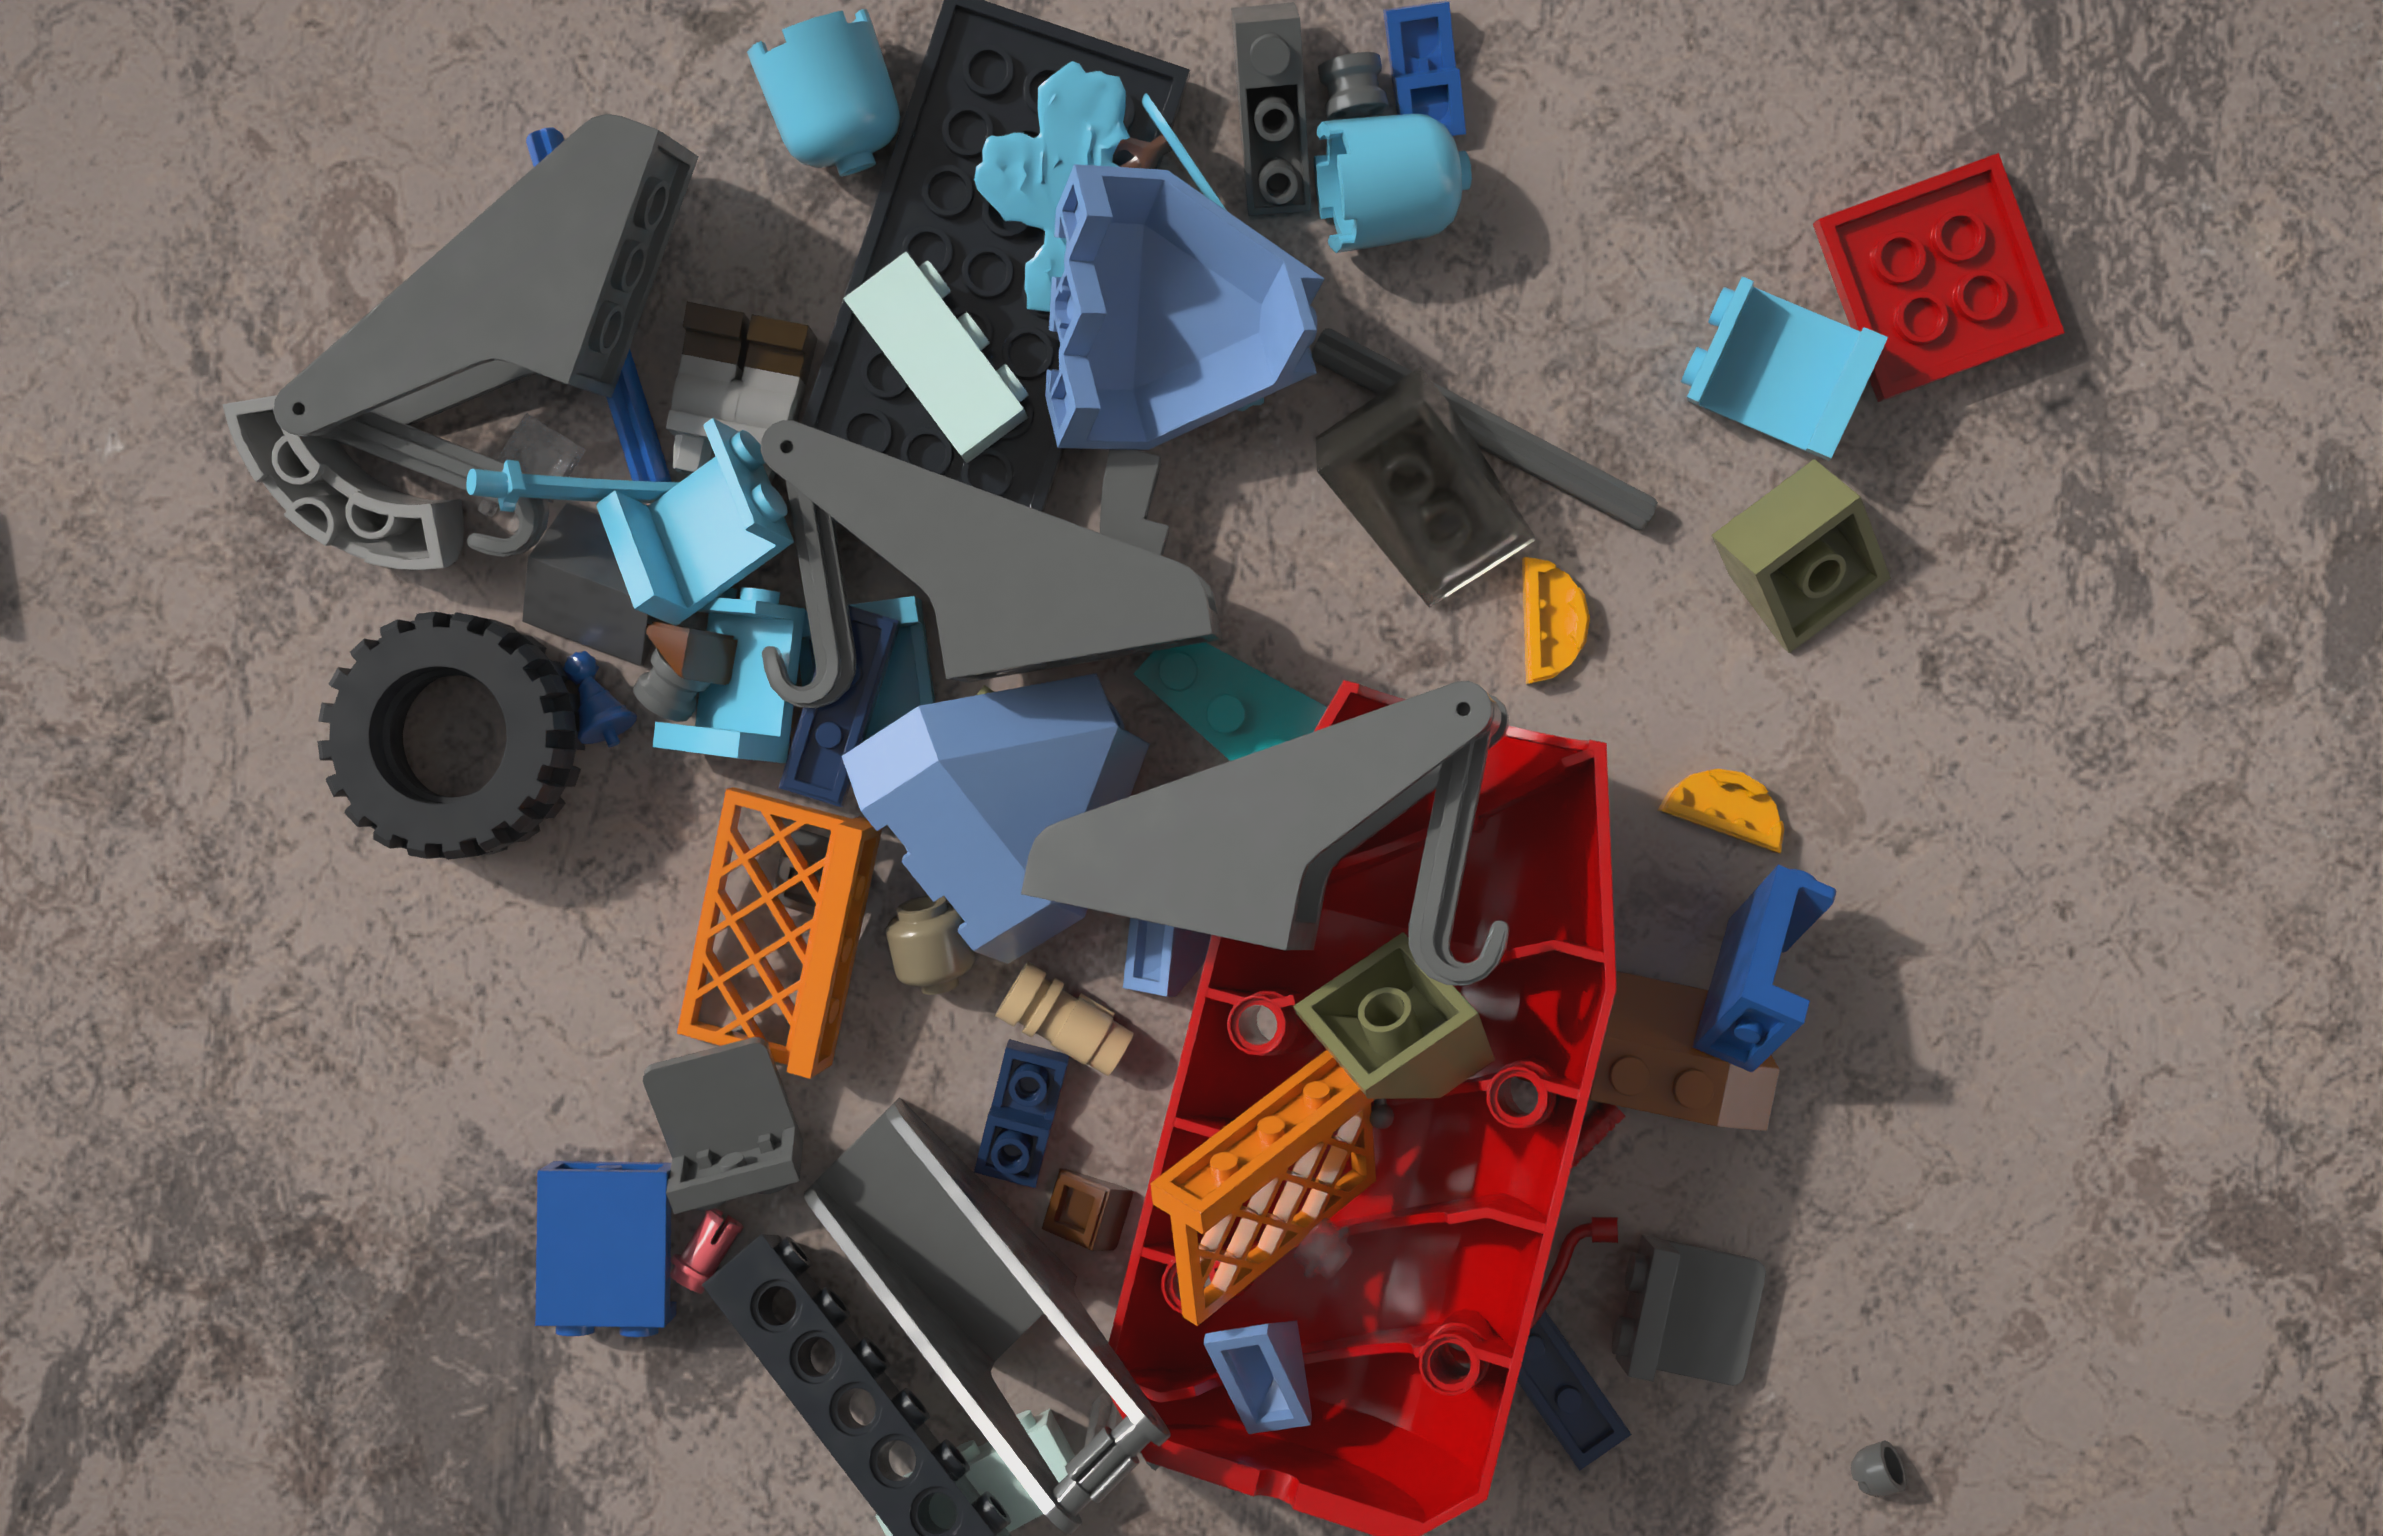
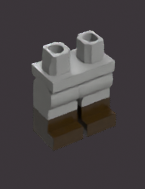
(737, 374)

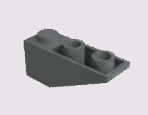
(1272, 108)

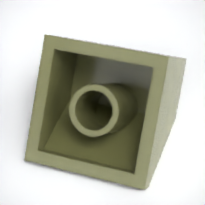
(1803, 554)
(1397, 1027)

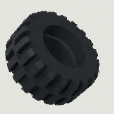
(370, 725)

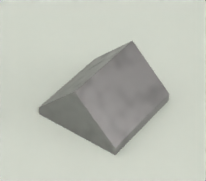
(580, 591)

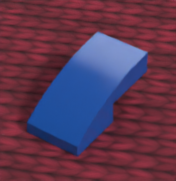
(1425, 63)

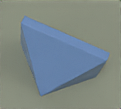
(1162, 957)
(1263, 1374)

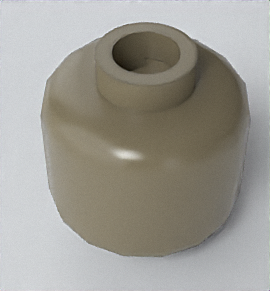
(927, 946)

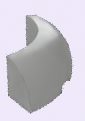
(339, 500)

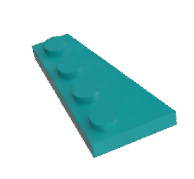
(1228, 699)

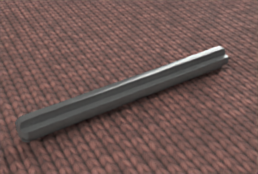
(1496, 435)

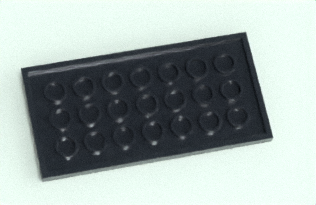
(972, 85)

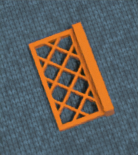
(831, 941)
(1251, 1162)

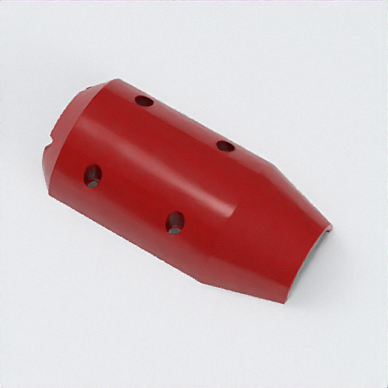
(1463, 1184)

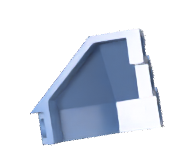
(1166, 311)
(977, 785)

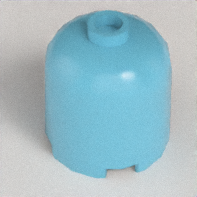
(829, 91)
(1388, 179)

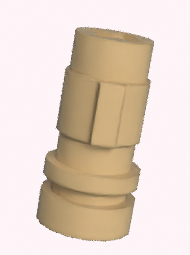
(1070, 1023)

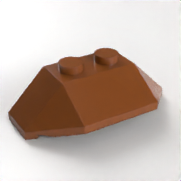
(1654, 1068)

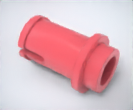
(704, 1251)

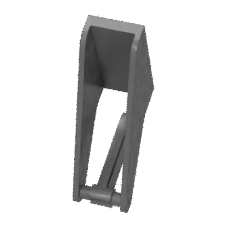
(525, 290)
(1003, 578)
(1257, 837)
(966, 1287)

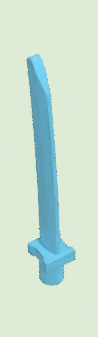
(512, 484)

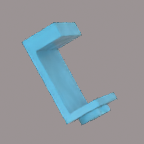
(1782, 369)
(700, 531)
(747, 714)

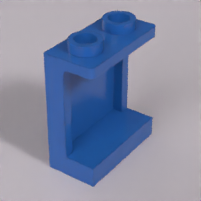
(1743, 1010)
(603, 1247)

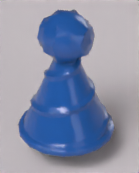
(599, 712)

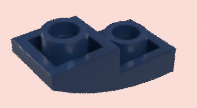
(1021, 1113)

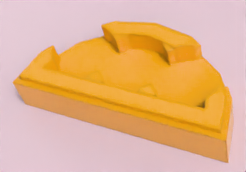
(1553, 619)
(1729, 805)

